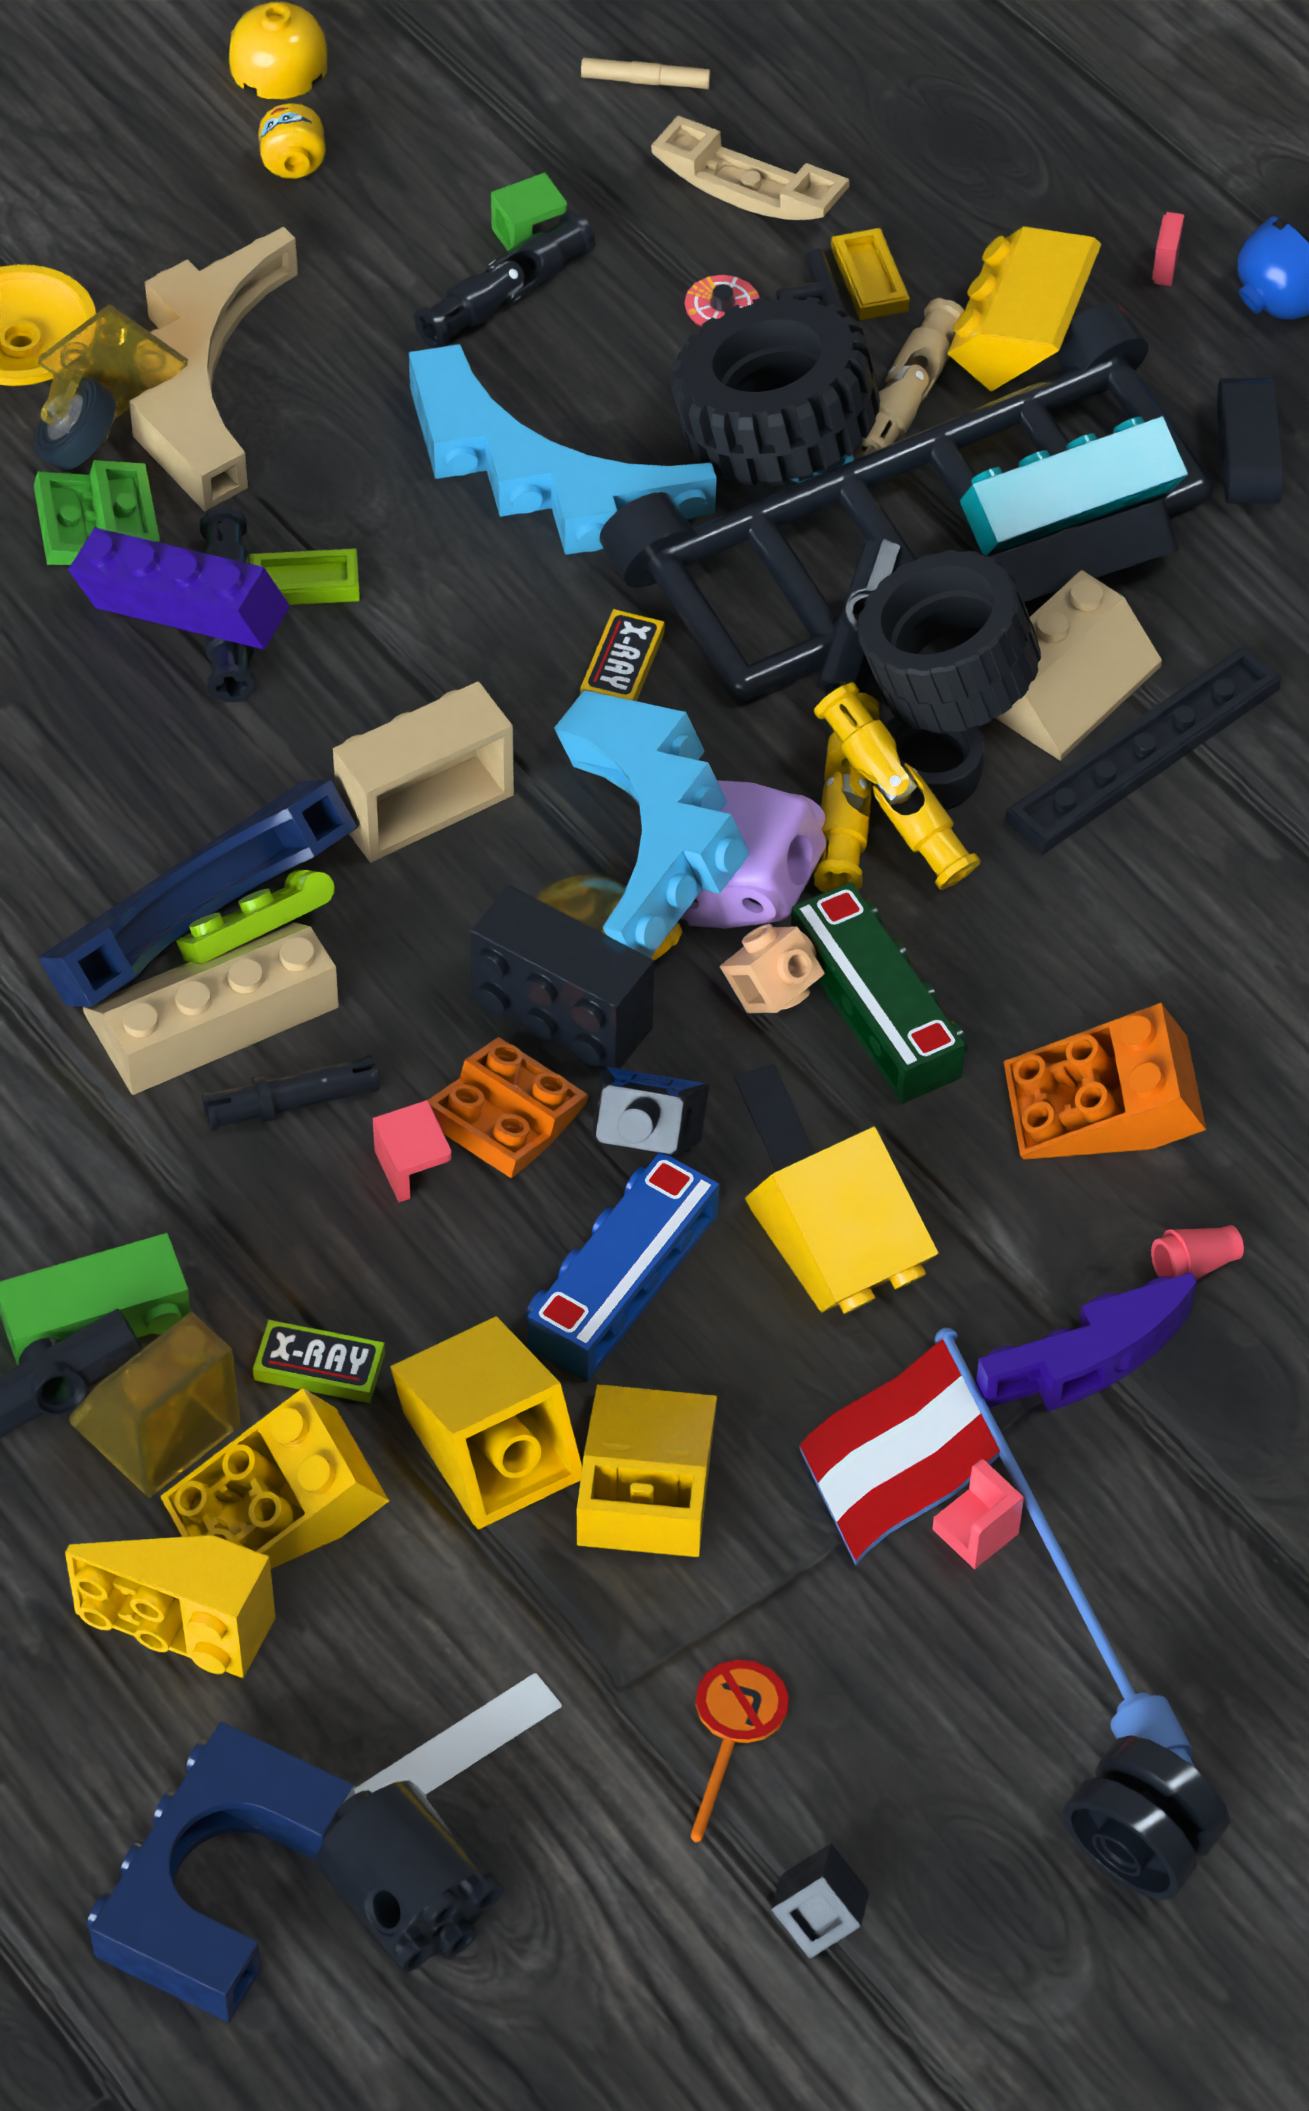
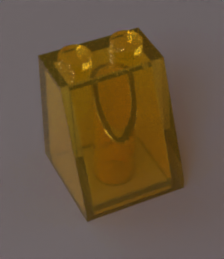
(164, 1405)

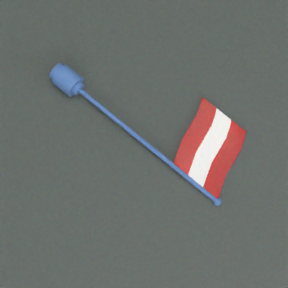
(916, 1448)

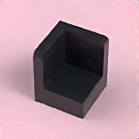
(820, 1900)

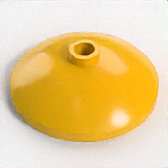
(36, 313)

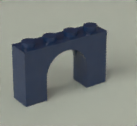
(228, 1788)

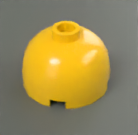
(278, 50)

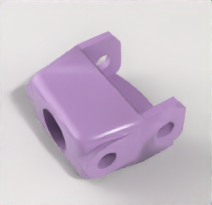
(784, 848)

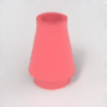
(1195, 1250)

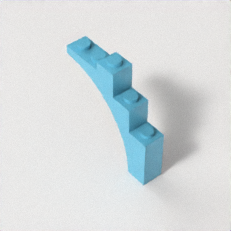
(528, 472)
(683, 835)

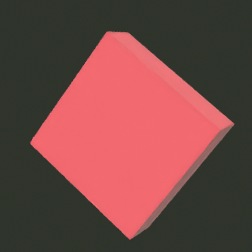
(1168, 248)

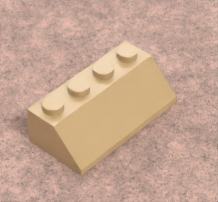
(215, 1006)

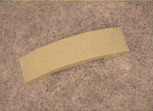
(747, 183)

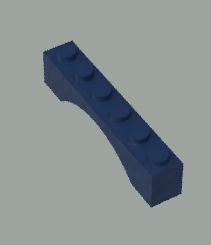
(137, 929)

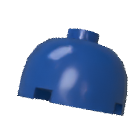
(1275, 271)

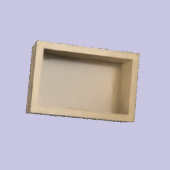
(425, 770)

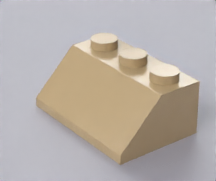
(1087, 668)

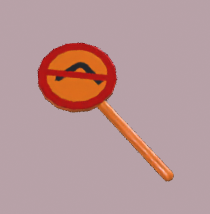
(741, 1705)

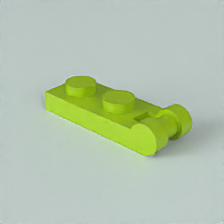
(258, 915)

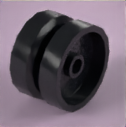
(1146, 1817)

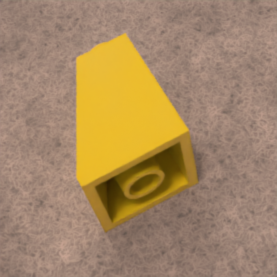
(844, 1222)
(490, 1420)

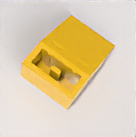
(646, 1471)
(281, 1484)
(178, 1596)

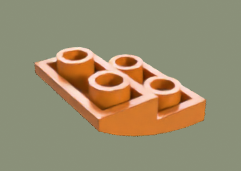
(506, 1107)

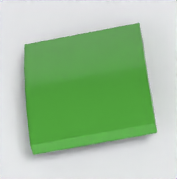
(110, 498)

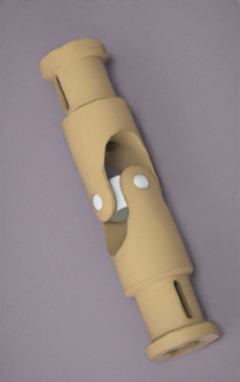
(913, 375)

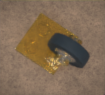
(94, 380)

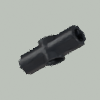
(845, 656)
(56, 1372)

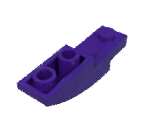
(1110, 1343)

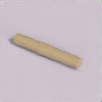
(645, 73)

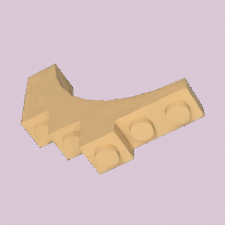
(196, 318)

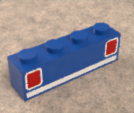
(621, 1265)

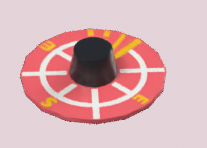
(716, 294)

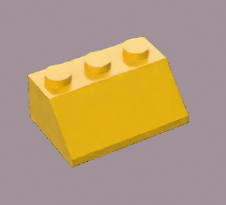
(1021, 303)

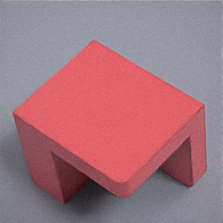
(409, 1143)
(981, 1517)

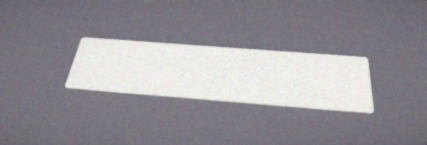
(471, 1738)

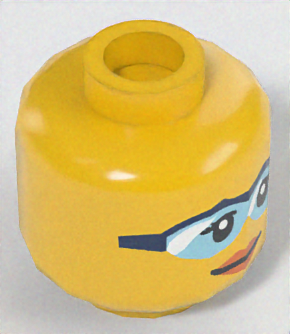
(290, 136)

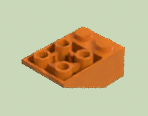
(1106, 1089)

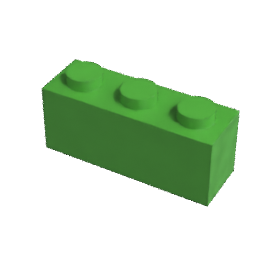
(64, 1298)

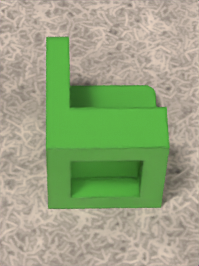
(523, 205)

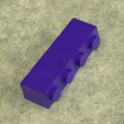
(179, 588)

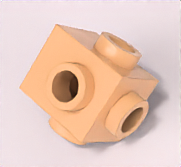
(773, 969)

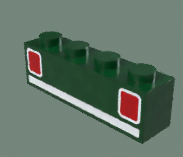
(881, 994)

